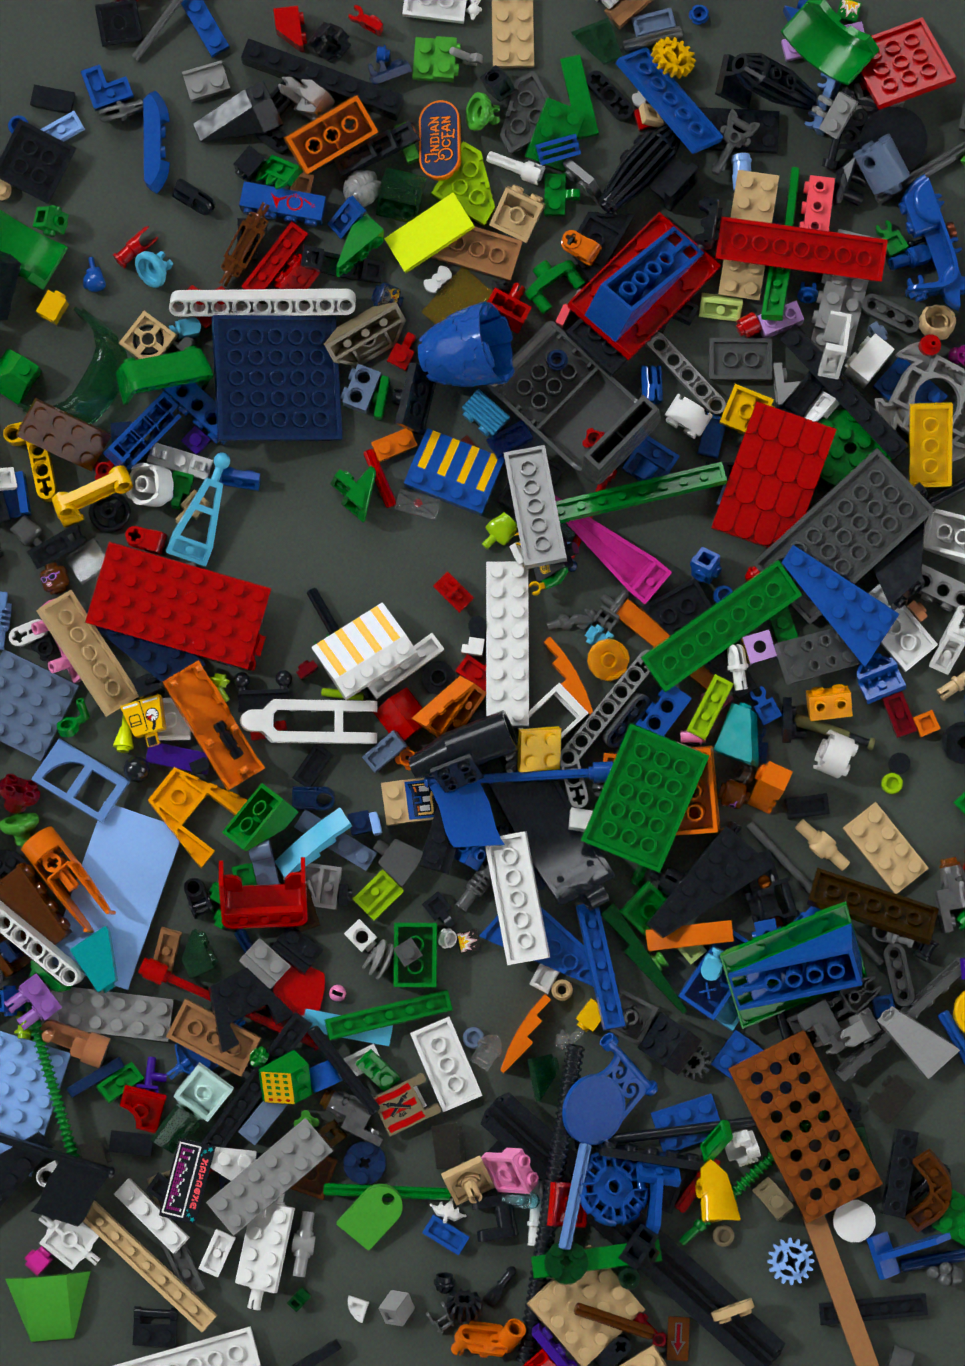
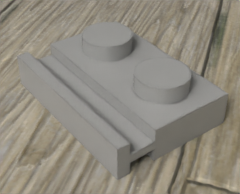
(206, 81)
(264, 963)

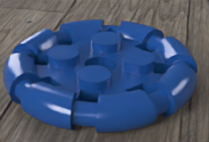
(605, 1197)

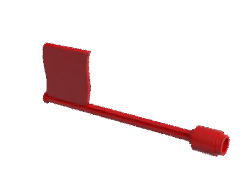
(293, 989)

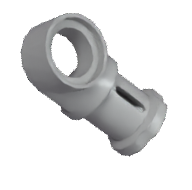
(892, 938)

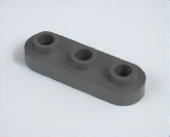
(883, 306)
(630, 713)
(900, 964)

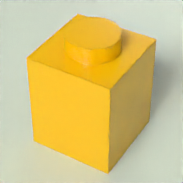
(52, 306)
(589, 1016)

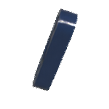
(95, 1077)

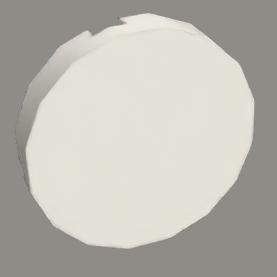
(854, 1221)

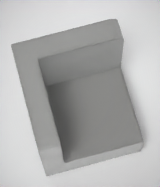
(396, 1308)

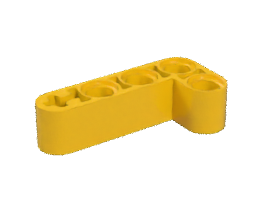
(37, 462)

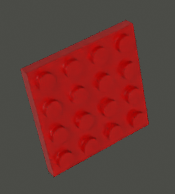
(906, 65)

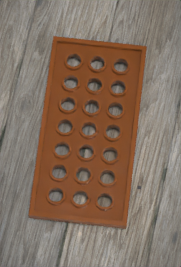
(800, 1140)

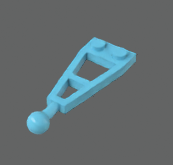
(189, 548)

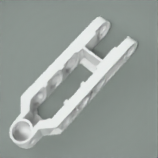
(262, 721)

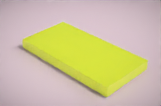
(429, 232)

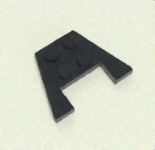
(238, 997)

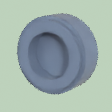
(472, 1036)

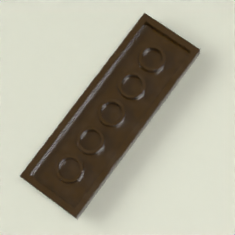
(874, 906)

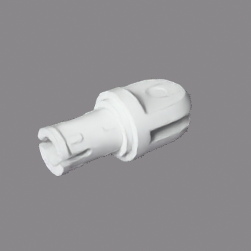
(737, 665)

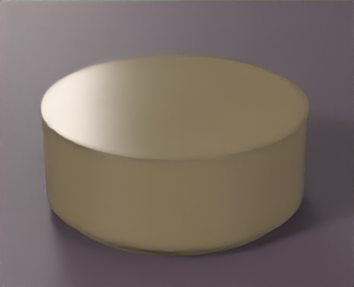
(723, 1235)

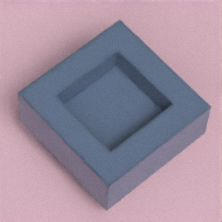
(878, 329)

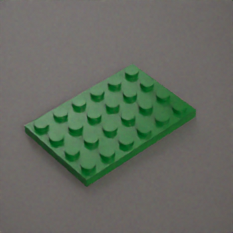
(645, 797)

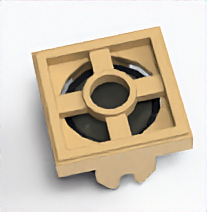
(148, 340)

